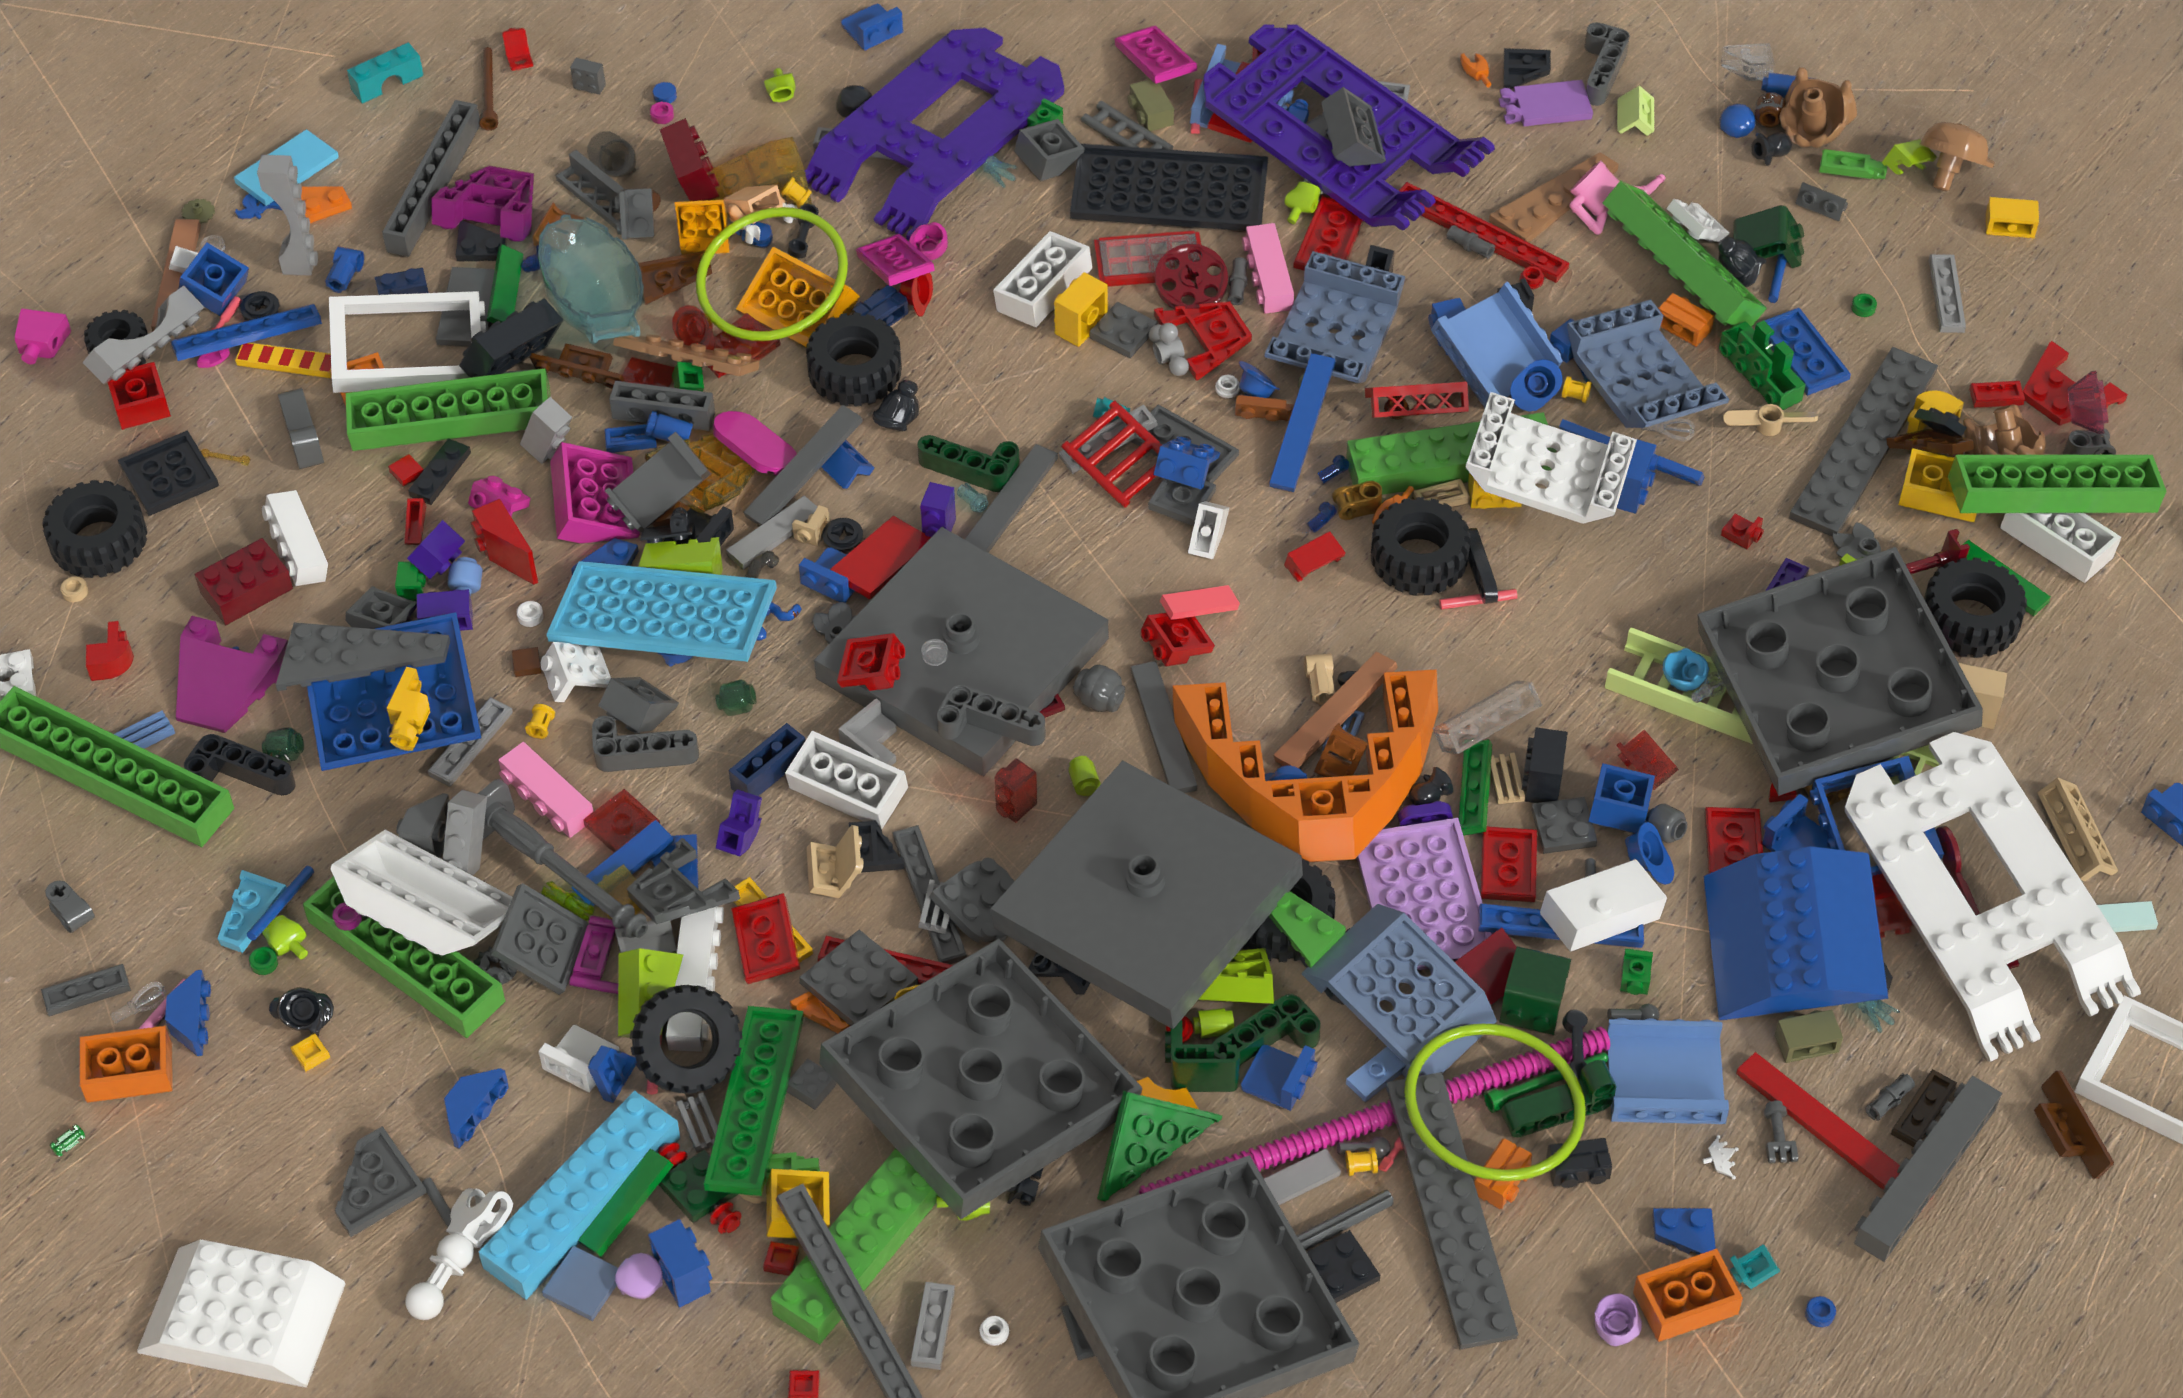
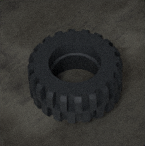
(854, 382)
(100, 552)
(1413, 570)
(1982, 583)
(1313, 889)
(724, 1045)

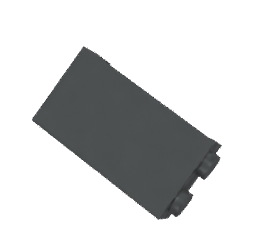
(658, 484)

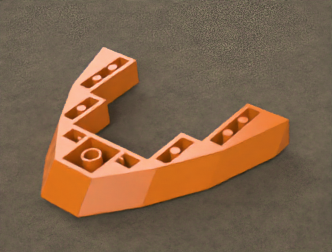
(1314, 815)

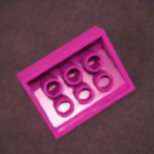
(580, 497)

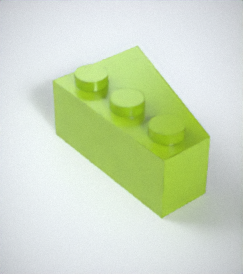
(639, 978)

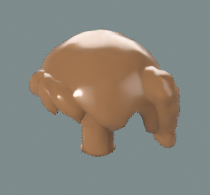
(1816, 110)
(2007, 436)

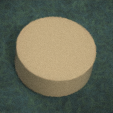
(74, 589)

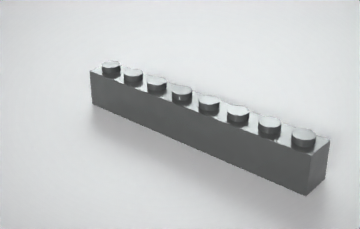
(431, 175)
(1927, 1168)

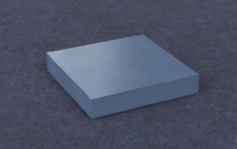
(582, 1283)

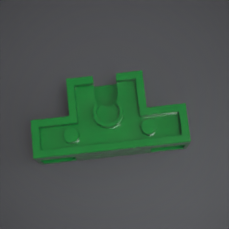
(1761, 366)

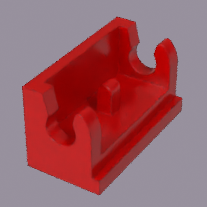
(1313, 556)

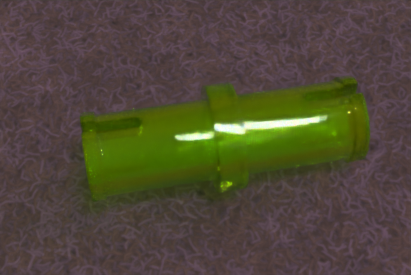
(567, 900)

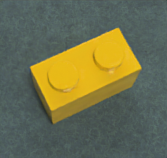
(2012, 217)

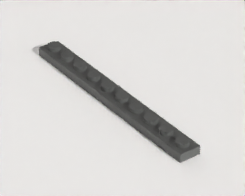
(847, 1294)

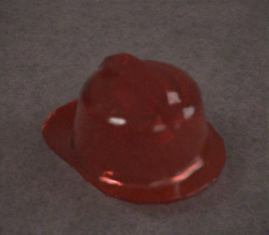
(693, 327)

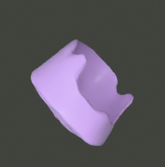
(639, 1276)
(1617, 1319)

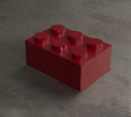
(689, 161)
(243, 581)

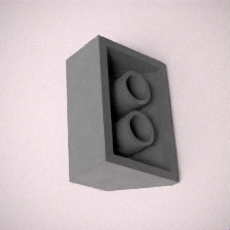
(1352, 129)

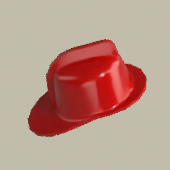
(918, 292)

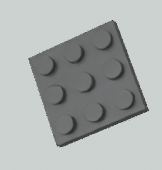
(540, 938)
(857, 978)

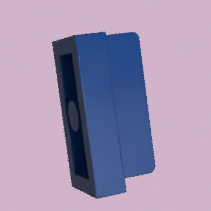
(846, 464)

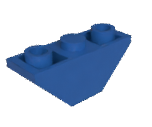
(188, 1012)
(472, 1101)

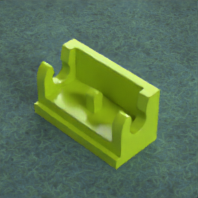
(1908, 154)

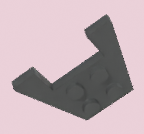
(669, 895)

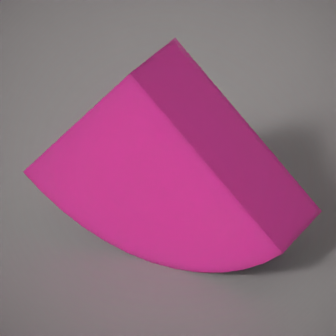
(213, 358)

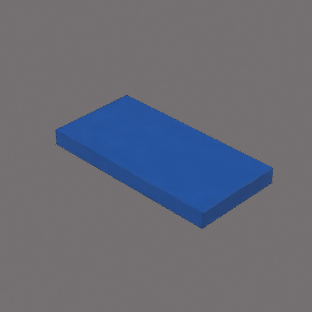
(1812, 358)

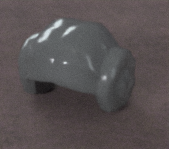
(1099, 688)

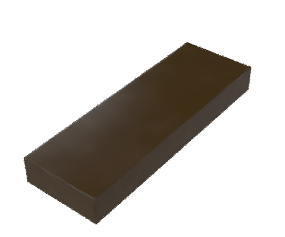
(1923, 1108)

